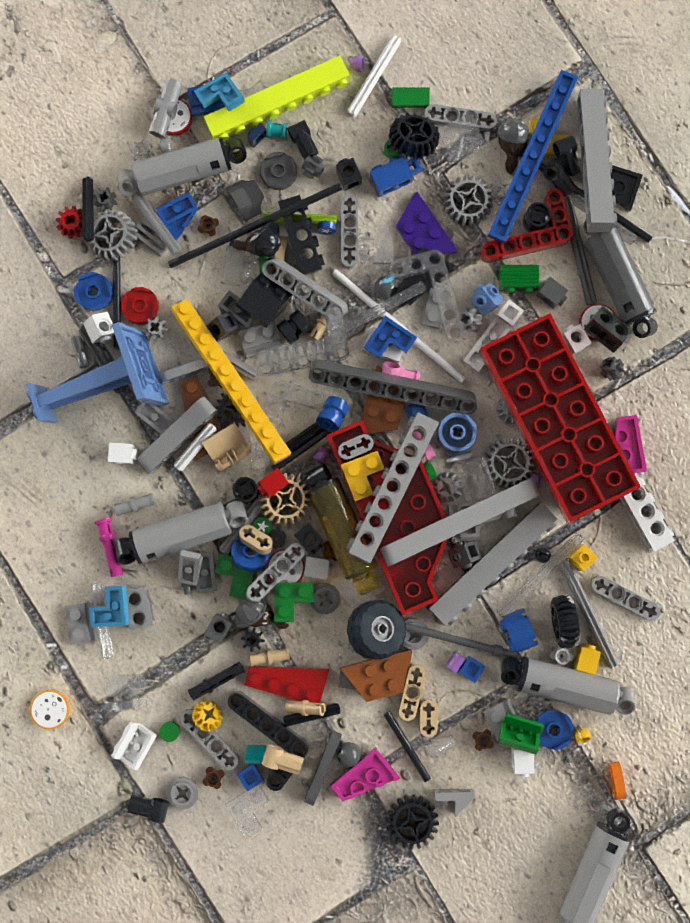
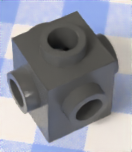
(464, 554)

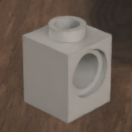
(318, 568)

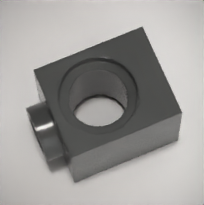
(552, 293)
(212, 633)

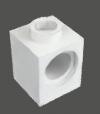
(99, 328)
(583, 342)
(122, 453)
(522, 762)

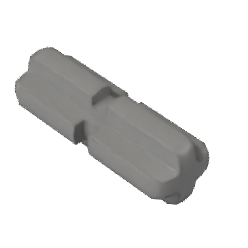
(80, 355)

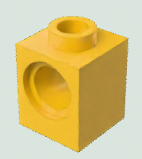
(582, 557)
(587, 659)

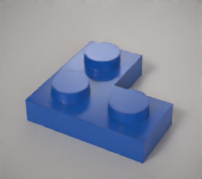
(389, 333)

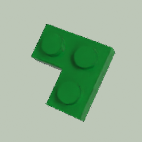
(241, 578)
(286, 595)

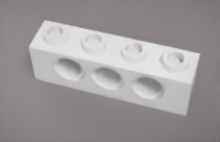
(643, 524)

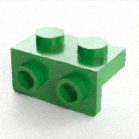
(520, 733)

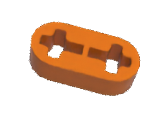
(617, 780)

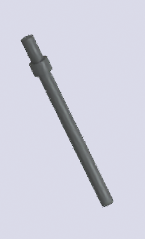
(496, 650)

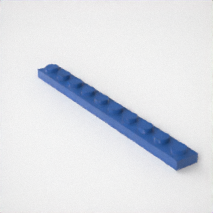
(532, 157)

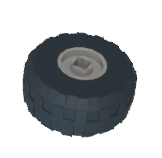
(376, 630)

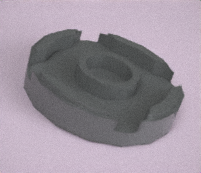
(278, 171)

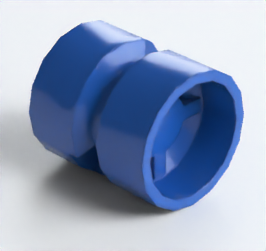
(332, 414)

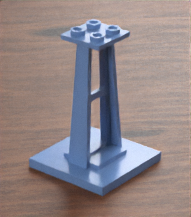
(134, 367)

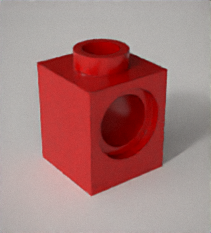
(272, 483)

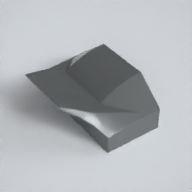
(247, 198)
(228, 304)

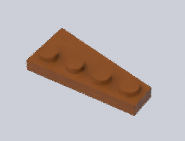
(191, 392)

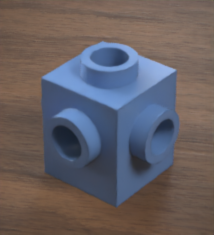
(486, 298)

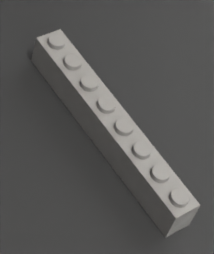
(595, 161)
(493, 562)

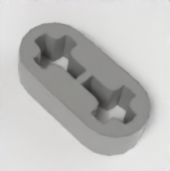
(357, 451)

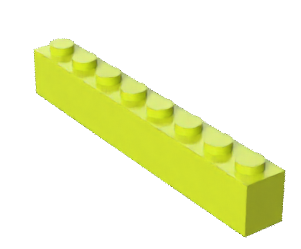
(279, 98)

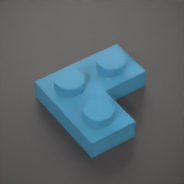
(217, 89)
(115, 611)

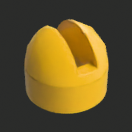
(583, 735)

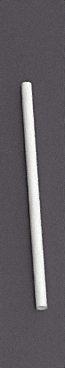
(420, 344)

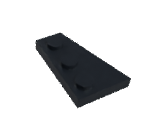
(625, 186)
(424, 277)

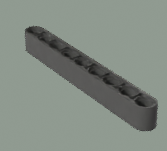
(386, 380)

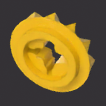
(198, 716)

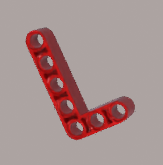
(534, 237)

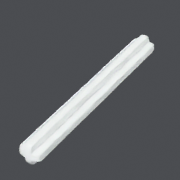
(374, 75)

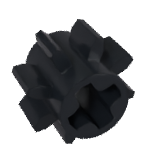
(257, 636)

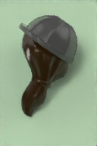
(513, 140)
(255, 615)

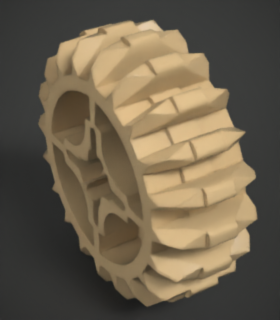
(293, 505)

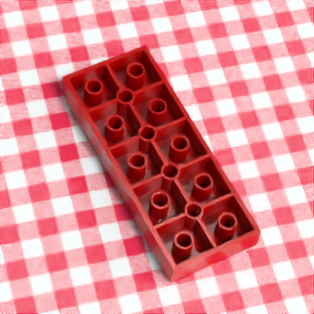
(559, 418)

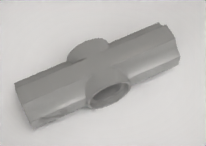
(165, 108)

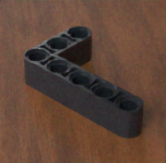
(273, 734)

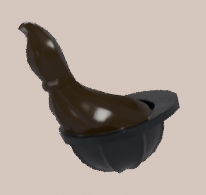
(261, 242)

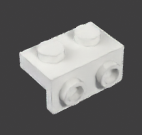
(134, 744)

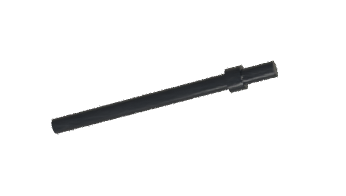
(116, 297)

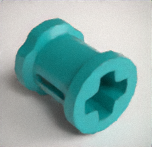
(276, 130)

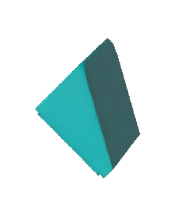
(254, 754)

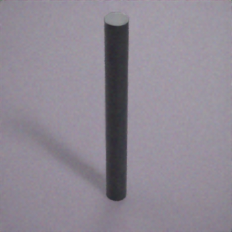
(301, 449)
(407, 746)

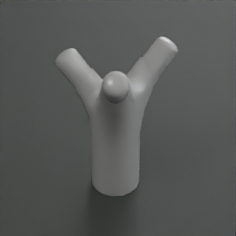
(456, 458)

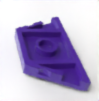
(421, 228)

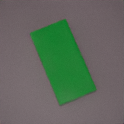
(410, 97)

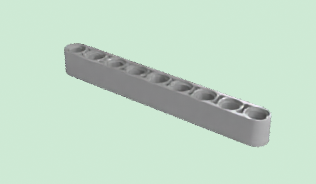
(459, 521)

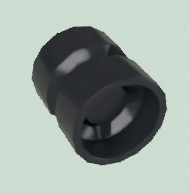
(536, 217)
(294, 327)
(245, 490)

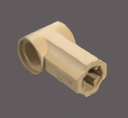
(277, 758)

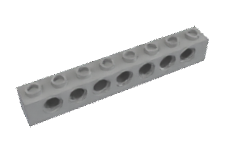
(426, 427)

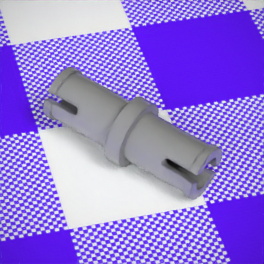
(133, 504)

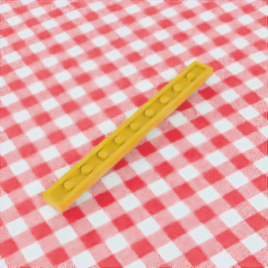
(231, 381)

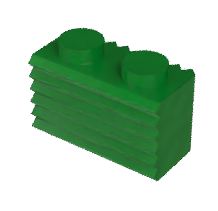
(518, 278)

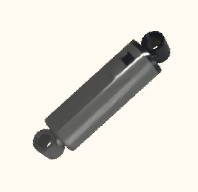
(622, 280)

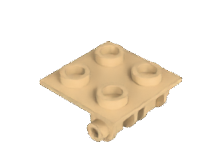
(227, 447)

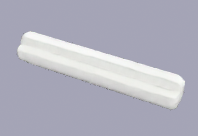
(194, 447)

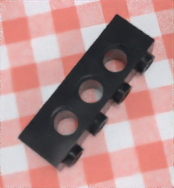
(305, 266)

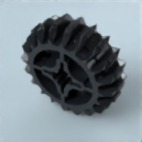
(414, 136)
(565, 621)
(416, 838)

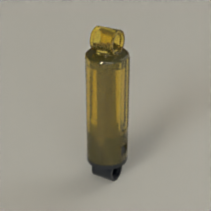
(339, 526)

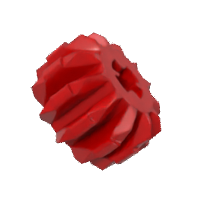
(70, 215)

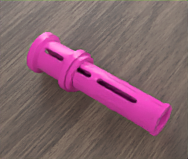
(107, 538)

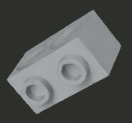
(143, 607)

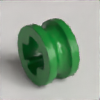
(388, 154)

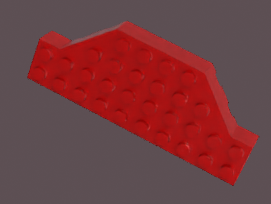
(419, 507)

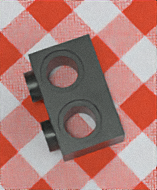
(608, 329)

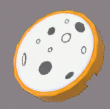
(50, 709)

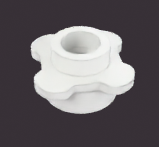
(566, 656)

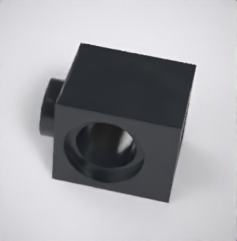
(348, 181)
(223, 326)
(300, 536)

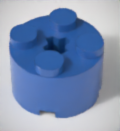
(519, 630)

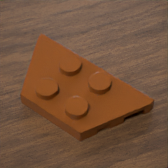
(381, 413)
(379, 677)

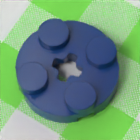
(102, 297)
(245, 561)
(564, 730)

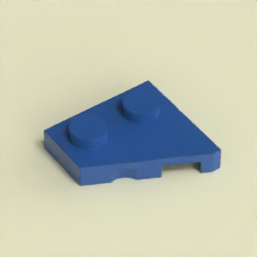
(178, 214)

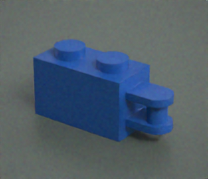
(394, 174)

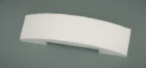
(498, 328)

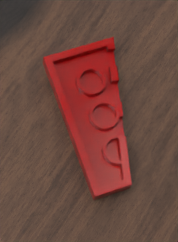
(289, 682)

